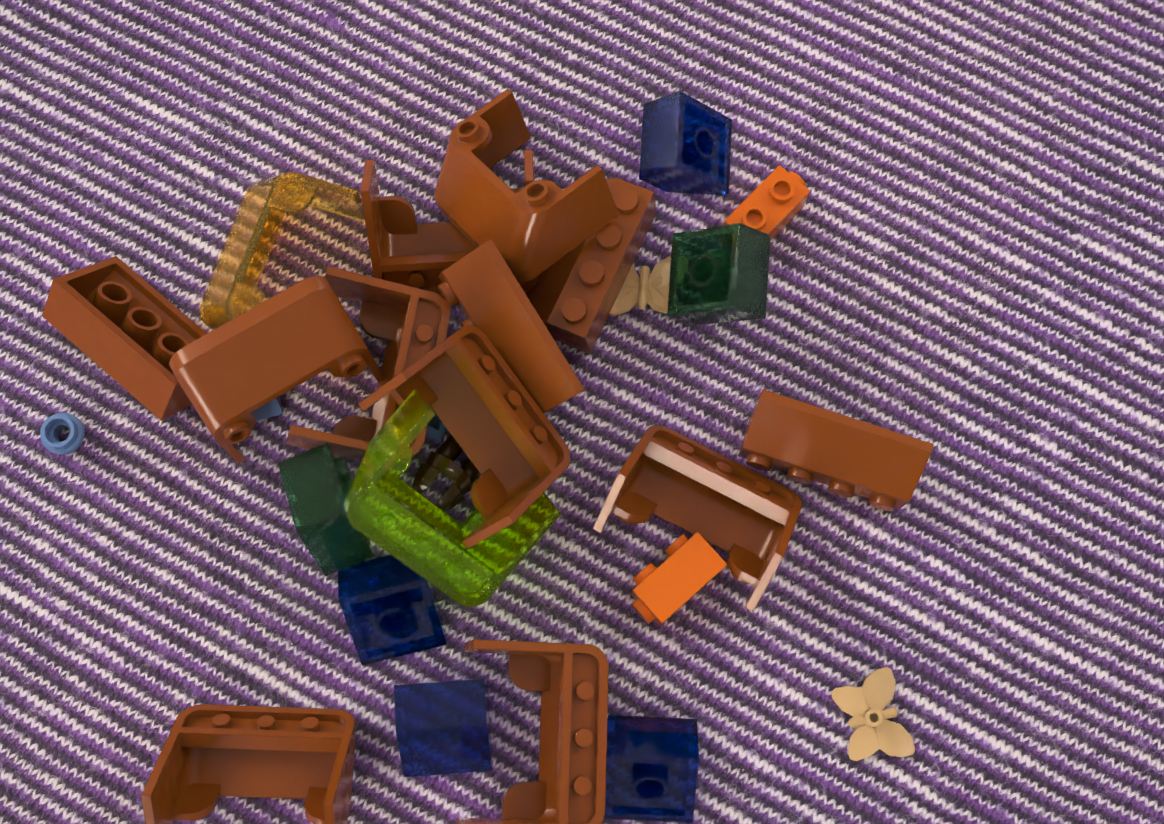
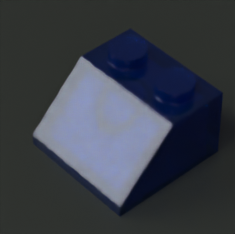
(685, 146)
(389, 609)
(443, 727)
(651, 768)

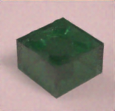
(719, 274)
(316, 494)

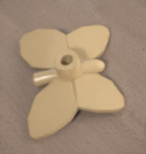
(644, 289)
(870, 717)

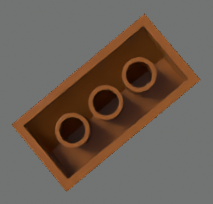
(585, 283)
(498, 306)
(124, 330)
(833, 451)

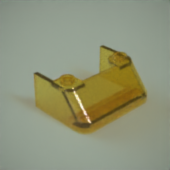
(253, 233)

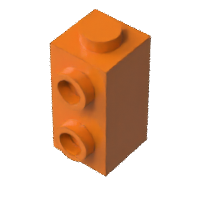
(772, 203)
(679, 578)

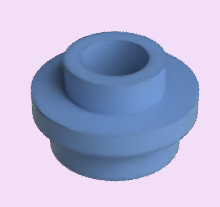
(54, 425)

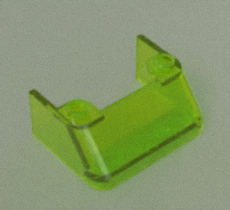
(424, 534)

